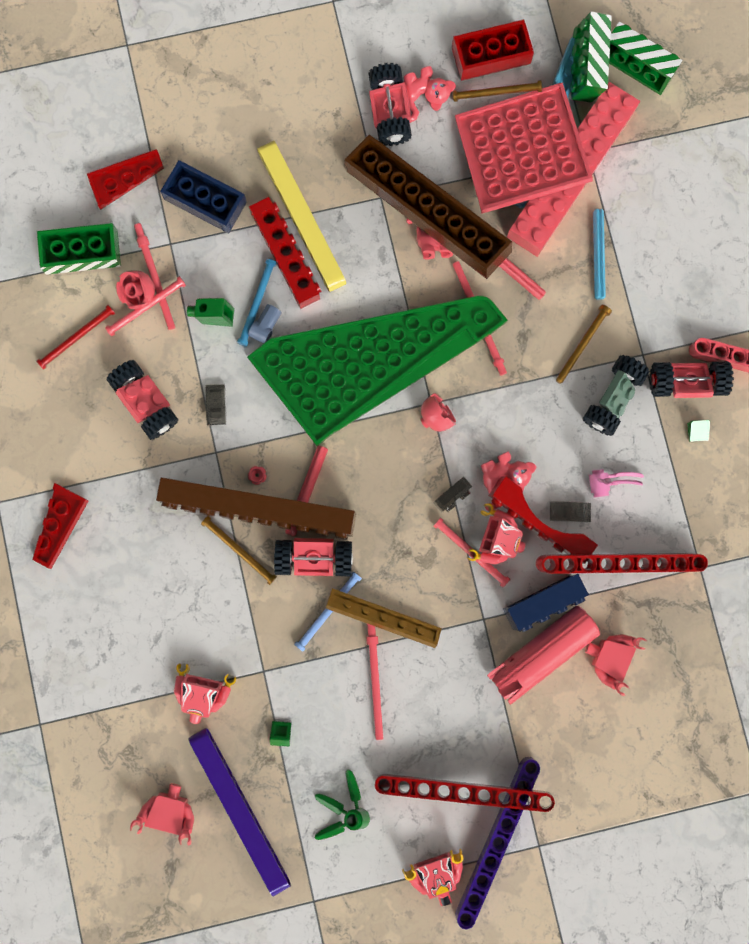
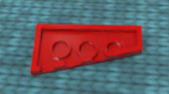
(118, 179)
(59, 523)

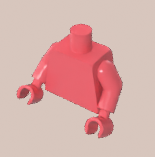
(613, 659)
(167, 813)

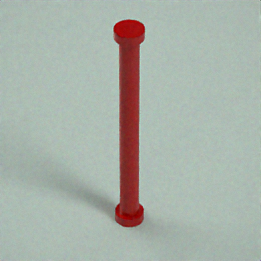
(75, 337)

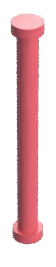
(136, 312)
(464, 546)

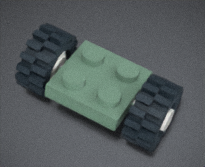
(617, 395)

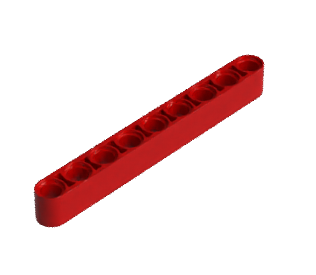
(631, 565)
(434, 794)

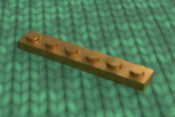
(383, 618)

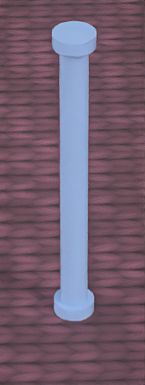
(325, 614)

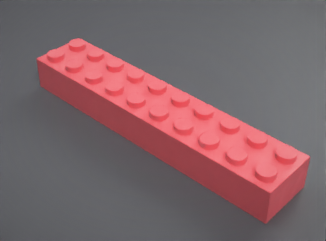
(597, 134)

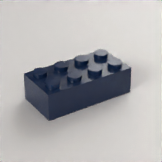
(203, 196)
(546, 602)

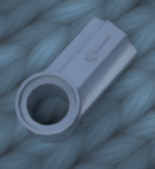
(262, 329)

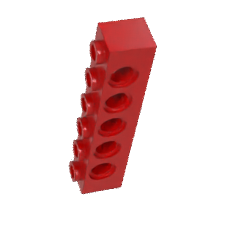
(260, 212)

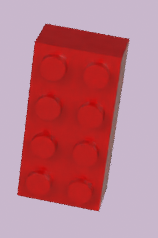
(492, 50)

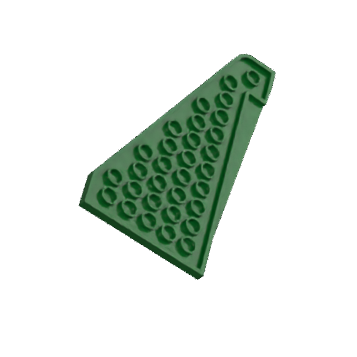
(352, 367)

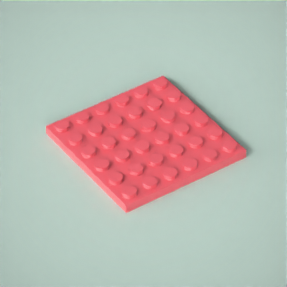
(523, 148)

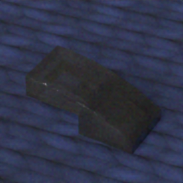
(215, 404)
(570, 512)

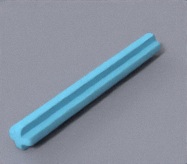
(599, 254)

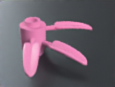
(601, 482)

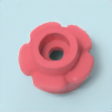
(257, 470)

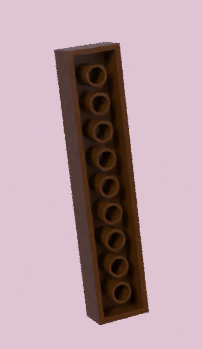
(428, 206)
(257, 507)

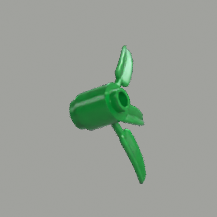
(353, 820)

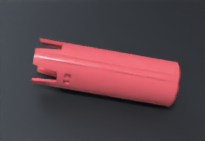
(544, 654)

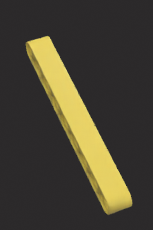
(301, 216)

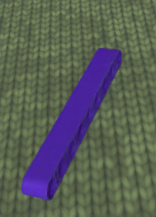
(239, 812)
(497, 852)

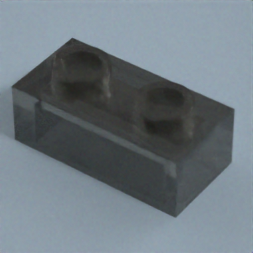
(458, 490)

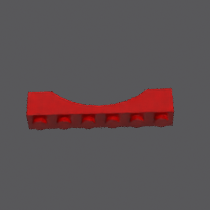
(510, 496)

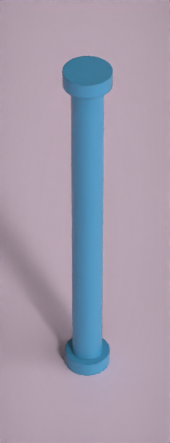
(256, 302)

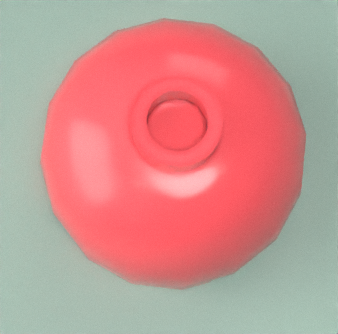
(135, 289)
(436, 414)

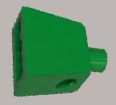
(212, 312)

